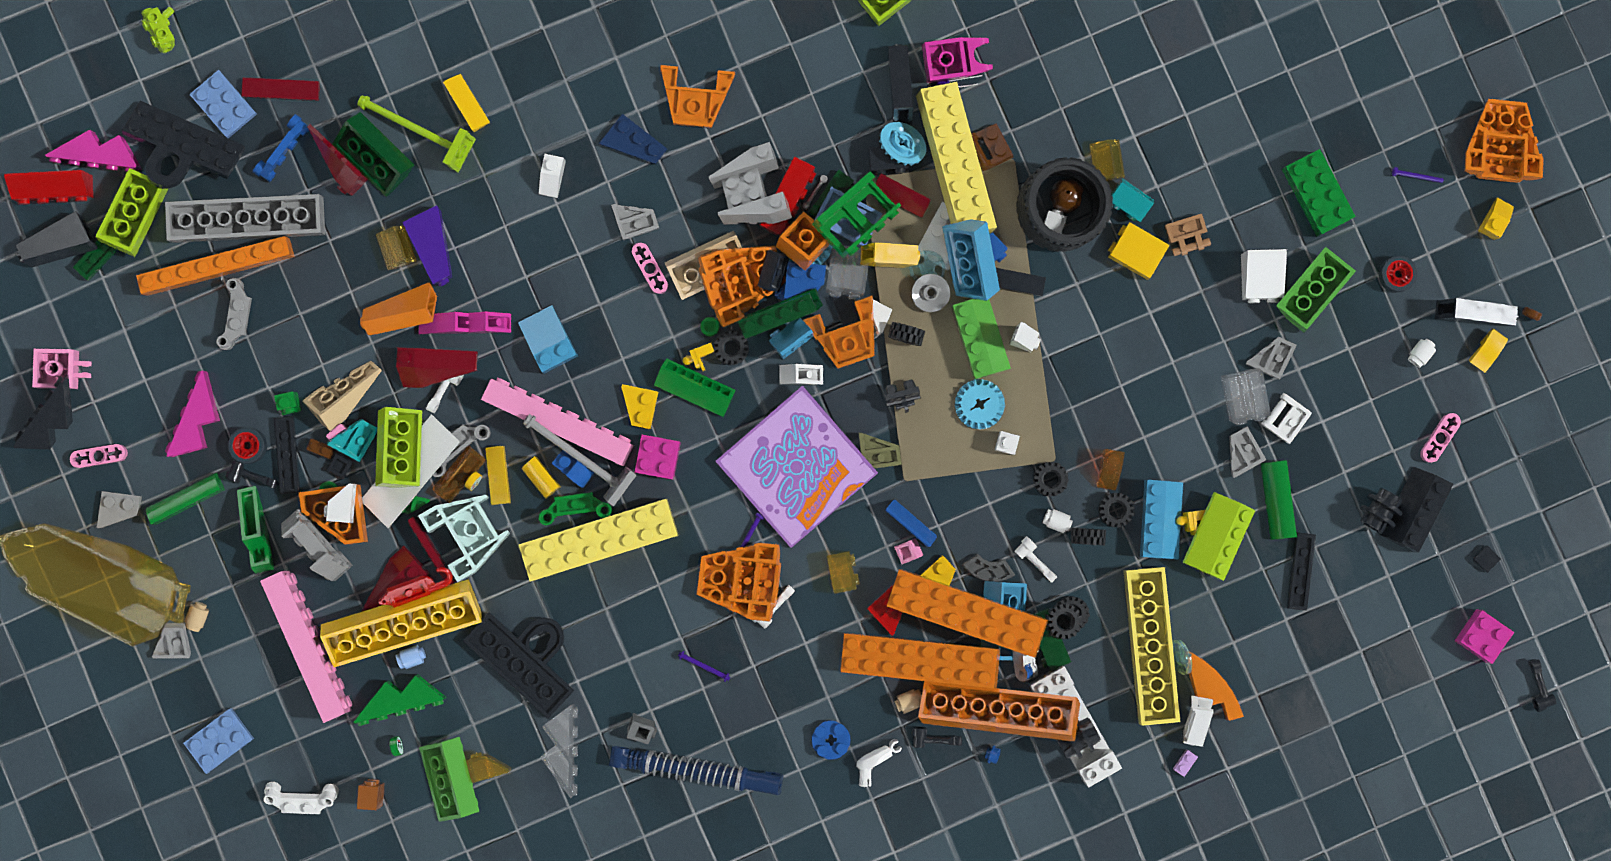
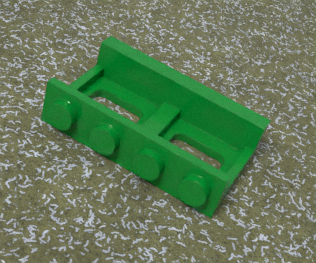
(847, 208)

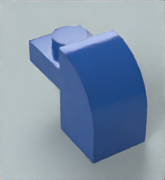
(573, 469)

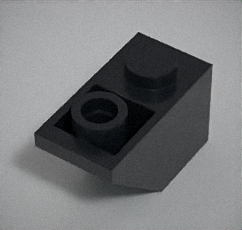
(883, 163)

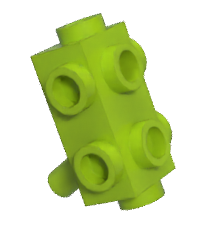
(157, 26)

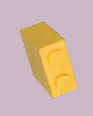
(1137, 250)
(889, 255)

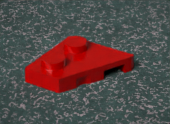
(885, 615)

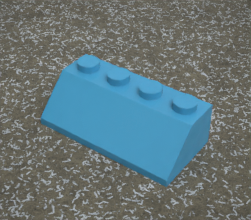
(971, 259)
(1159, 527)
(1008, 594)

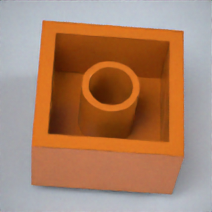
(802, 242)

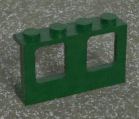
(780, 313)

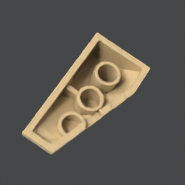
(337, 401)

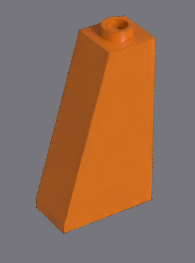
(401, 311)

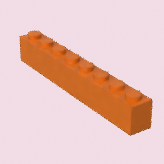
(215, 266)

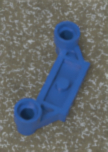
(297, 128)

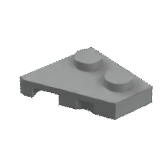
(634, 220)
(1273, 358)
(1244, 452)
(117, 508)
(173, 642)

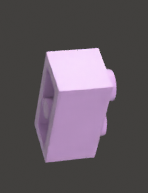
(1185, 762)

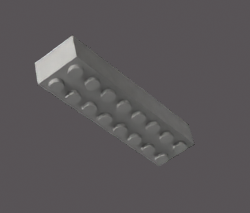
(245, 218)

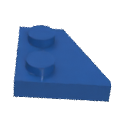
(803, 280)

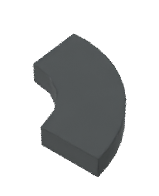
(988, 570)

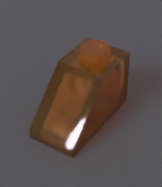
(1110, 469)

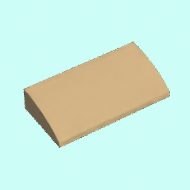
(685, 268)

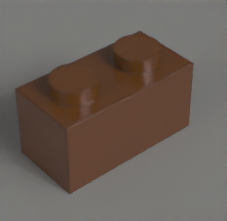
(320, 448)

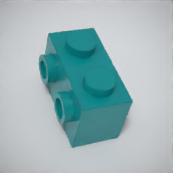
(1131, 200)

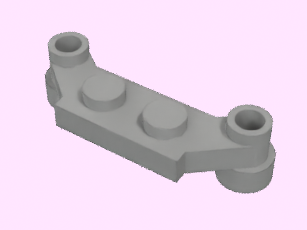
(237, 314)
(466, 436)

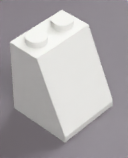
(1263, 275)

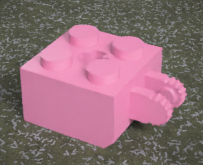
(67, 363)

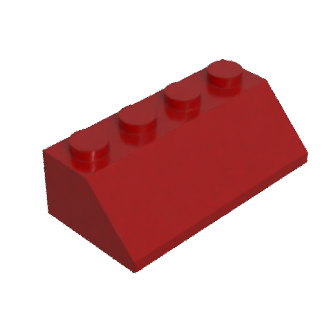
(50, 186)

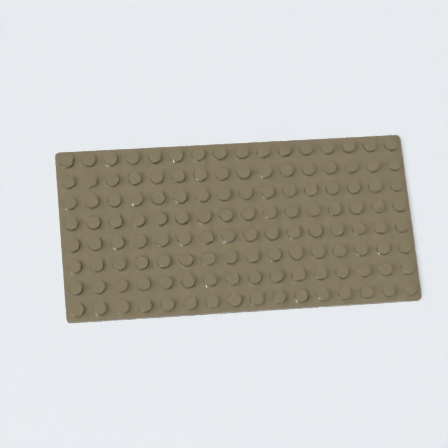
(931, 434)

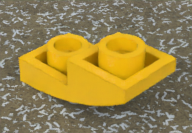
(1489, 350)

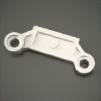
(300, 802)

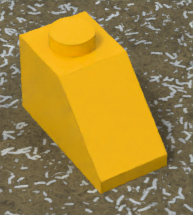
(1496, 219)

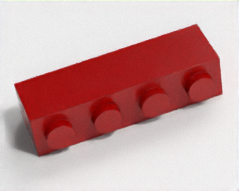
(794, 189)

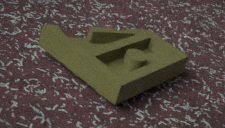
(879, 452)

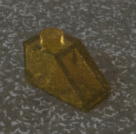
(485, 767)

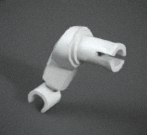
(872, 759)

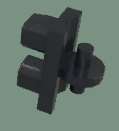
(902, 398)

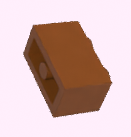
(370, 795)

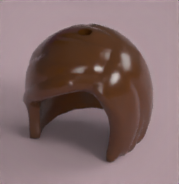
(1066, 202)

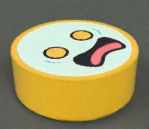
(473, 481)

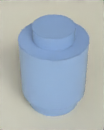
(410, 657)

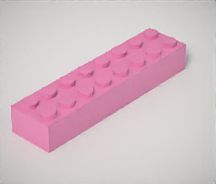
(562, 424)
(306, 645)

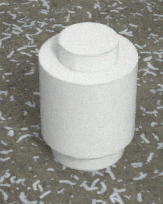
(1422, 352)
(1057, 520)

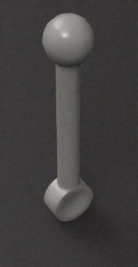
(823, 179)

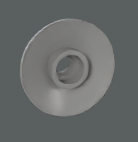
(926, 302)

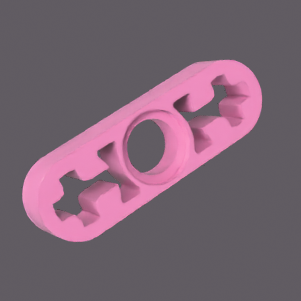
(647, 253)
(1443, 423)
(84, 453)

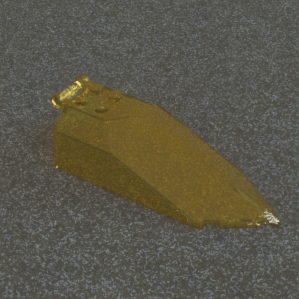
(96, 581)

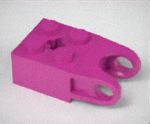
(960, 59)

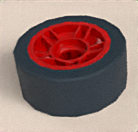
(1405, 267)
(237, 445)

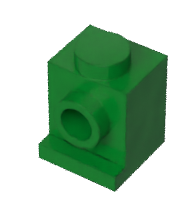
(288, 403)

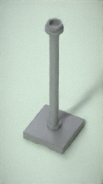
(617, 485)

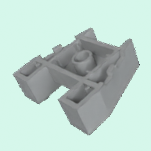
(746, 191)
(329, 562)

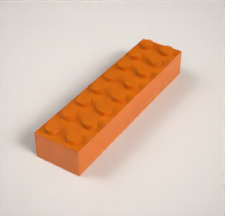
(967, 613)
(920, 660)
(1000, 710)

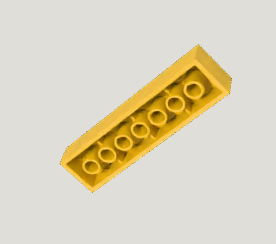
(391, 627)

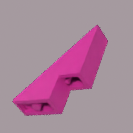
(89, 150)
(467, 323)
(198, 412)

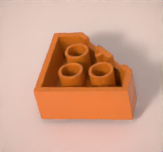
(313, 506)

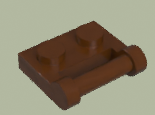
(995, 144)

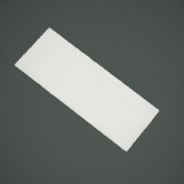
(436, 446)

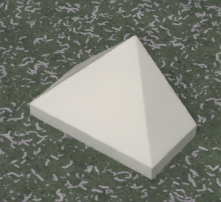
(881, 315)

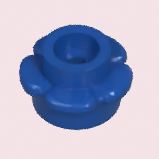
(992, 754)

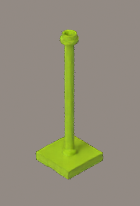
(457, 150)

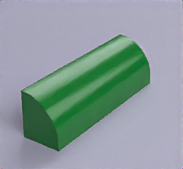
(694, 387)
(184, 499)
(1278, 500)

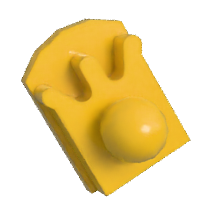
(697, 354)
(1190, 520)

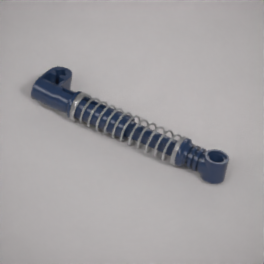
(740, 778)

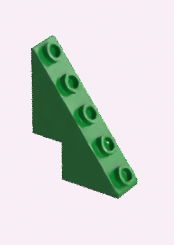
(393, 700)

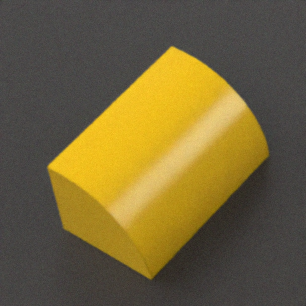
(540, 477)

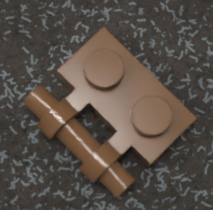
(1186, 229)

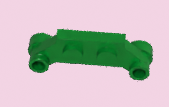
(574, 505)

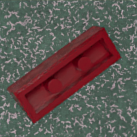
(908, 198)

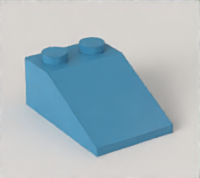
(790, 337)
(547, 339)

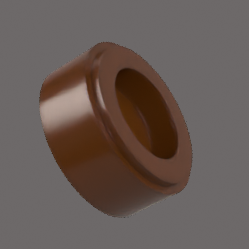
(1528, 312)

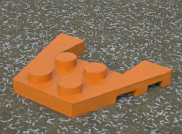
(695, 105)
(850, 342)

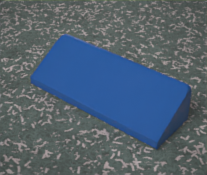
(911, 523)

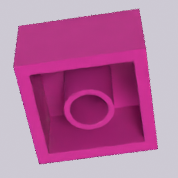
(657, 457)
(1484, 636)

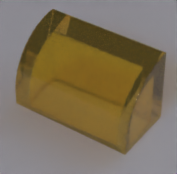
(1108, 158)
(396, 247)

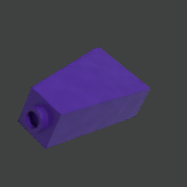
(429, 240)

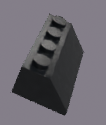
(1421, 503)

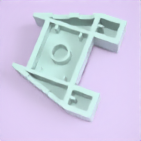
(470, 530)

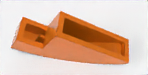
(1211, 685)

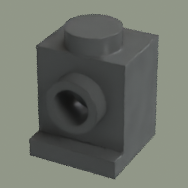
(642, 735)

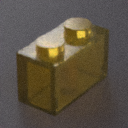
(842, 572)

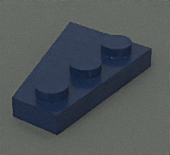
(633, 140)

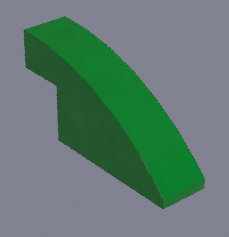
(254, 530)

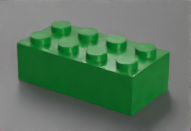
(1318, 192)

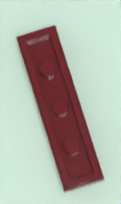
(280, 89)
(428, 546)

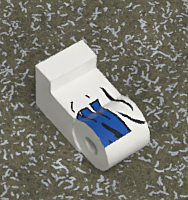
(1024, 666)

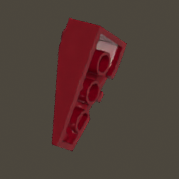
(343, 171)
(428, 366)
(399, 569)

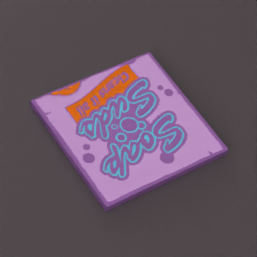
(796, 466)

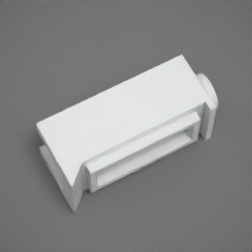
(1198, 721)

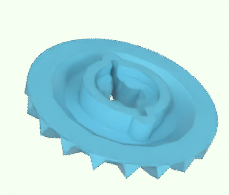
(901, 133)
(967, 398)

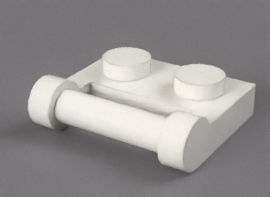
(1291, 422)

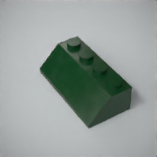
(372, 154)

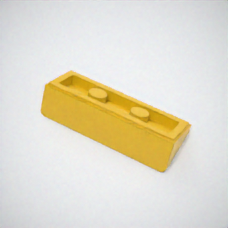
(466, 102)
(498, 475)

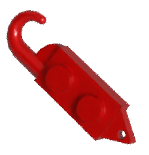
(414, 589)

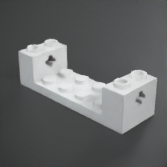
(1093, 765)

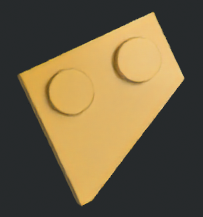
(640, 405)
(940, 571)

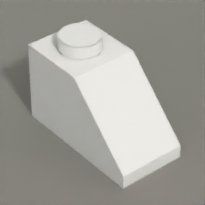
(551, 175)
(801, 374)
(342, 505)

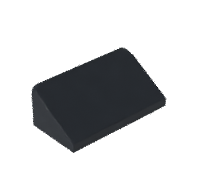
(773, 271)

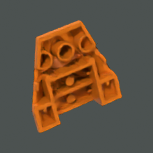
(1504, 144)
(733, 280)
(742, 580)

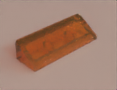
(456, 476)

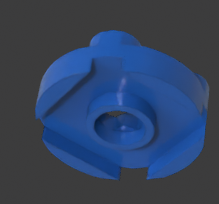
(838, 731)

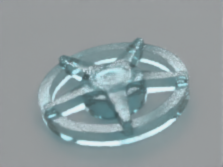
(927, 265)
(1182, 657)

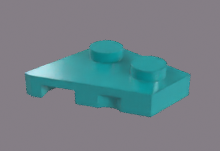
(354, 439)

